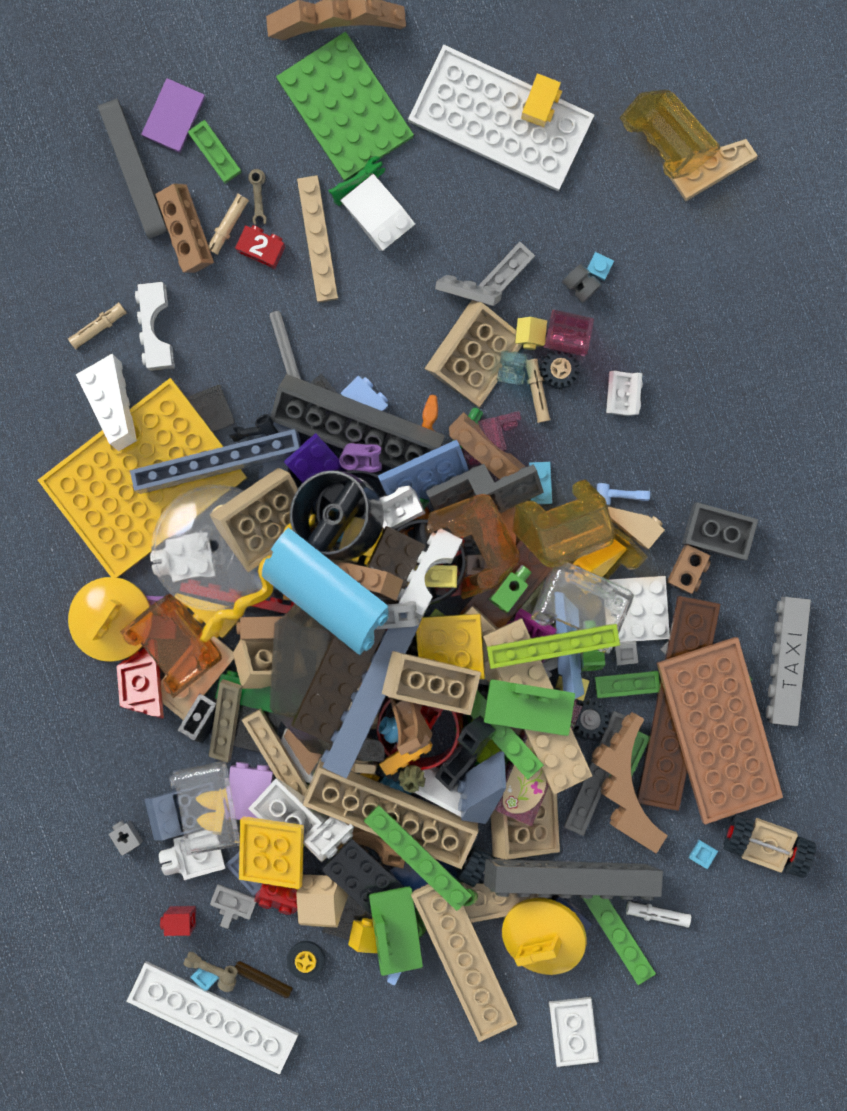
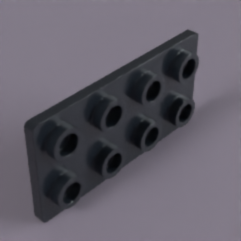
(360, 873)

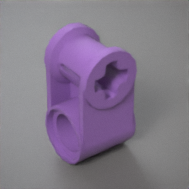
(363, 458)

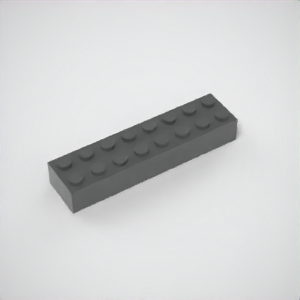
(347, 421)
(573, 878)

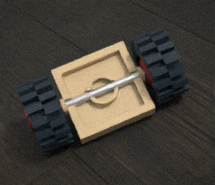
(769, 845)

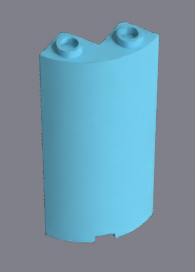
(325, 591)

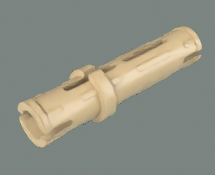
(227, 224)
(103, 321)
(535, 382)

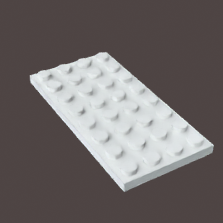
(483, 113)

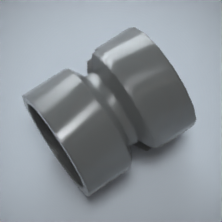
(575, 280)

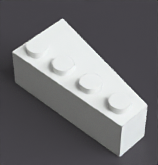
(108, 398)

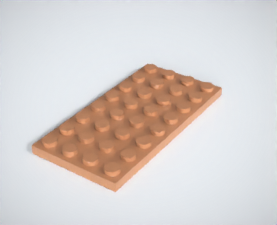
(720, 730)

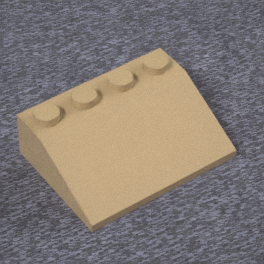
(472, 352)
(257, 517)
(517, 840)

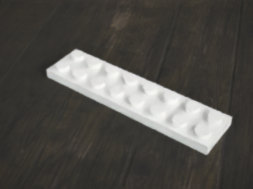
(212, 1017)

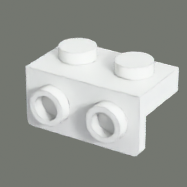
(624, 393)
(401, 507)
(328, 837)

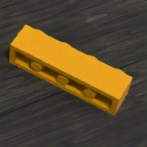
(397, 760)

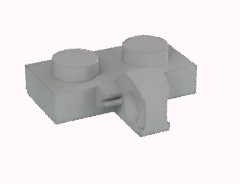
(232, 904)

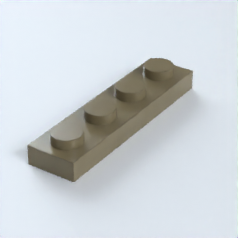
(225, 720)

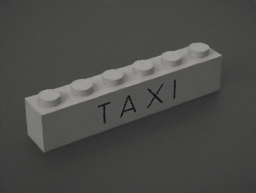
(789, 661)

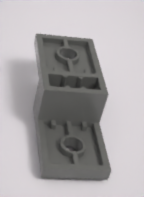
(505, 493)

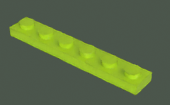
(553, 645)

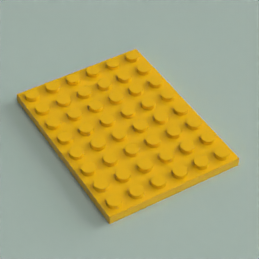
(96, 483)

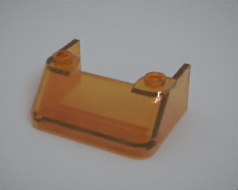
(482, 520)

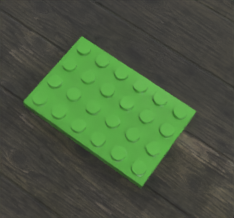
(344, 106)

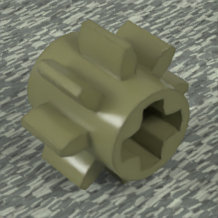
(412, 778)

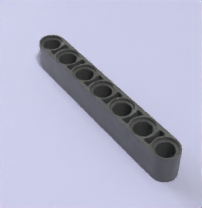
(132, 168)

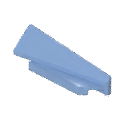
(570, 666)

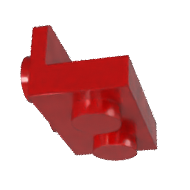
(277, 897)

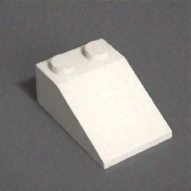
(377, 212)
(285, 804)

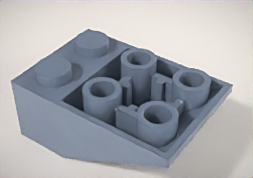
(164, 815)

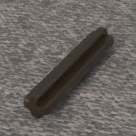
(263, 979)

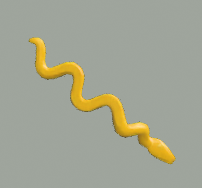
(214, 624)

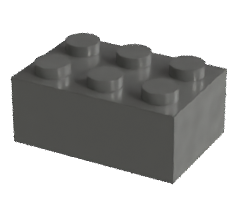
(720, 531)

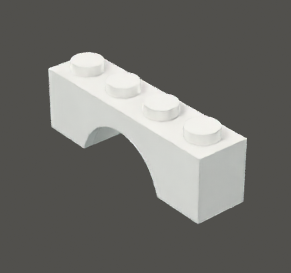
(152, 301)
(441, 550)

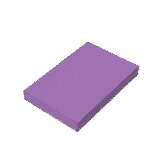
(173, 115)

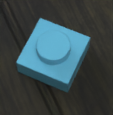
(600, 266)

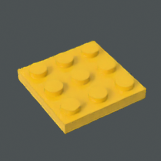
(452, 640)
(271, 852)

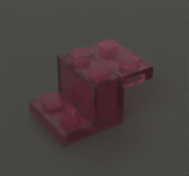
(569, 333)
(493, 430)

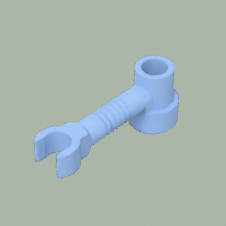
(608, 493)

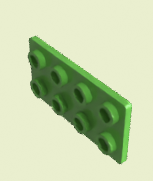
(529, 707)
(395, 931)

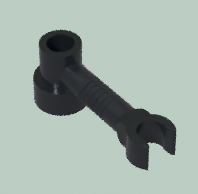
(264, 426)

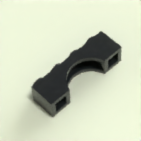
(472, 743)

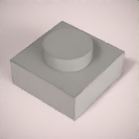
(626, 653)

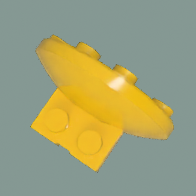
(101, 613)
(544, 936)

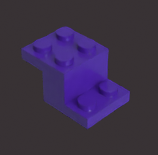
(312, 459)

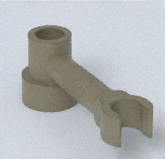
(258, 194)
(227, 977)

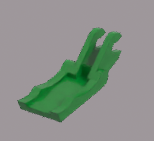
(346, 187)

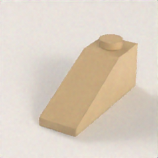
(637, 526)

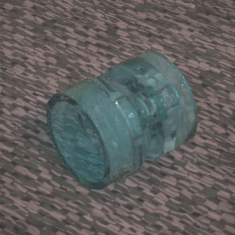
(512, 367)

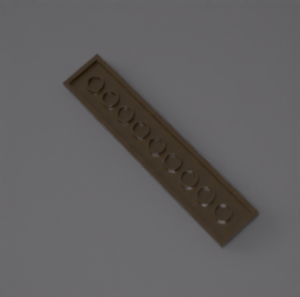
(341, 666)

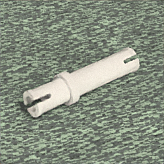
(658, 914)

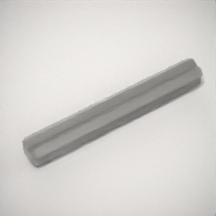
(284, 344)

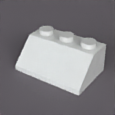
(438, 793)

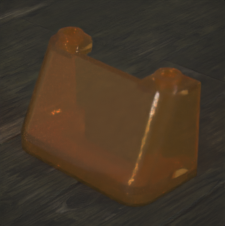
(173, 642)

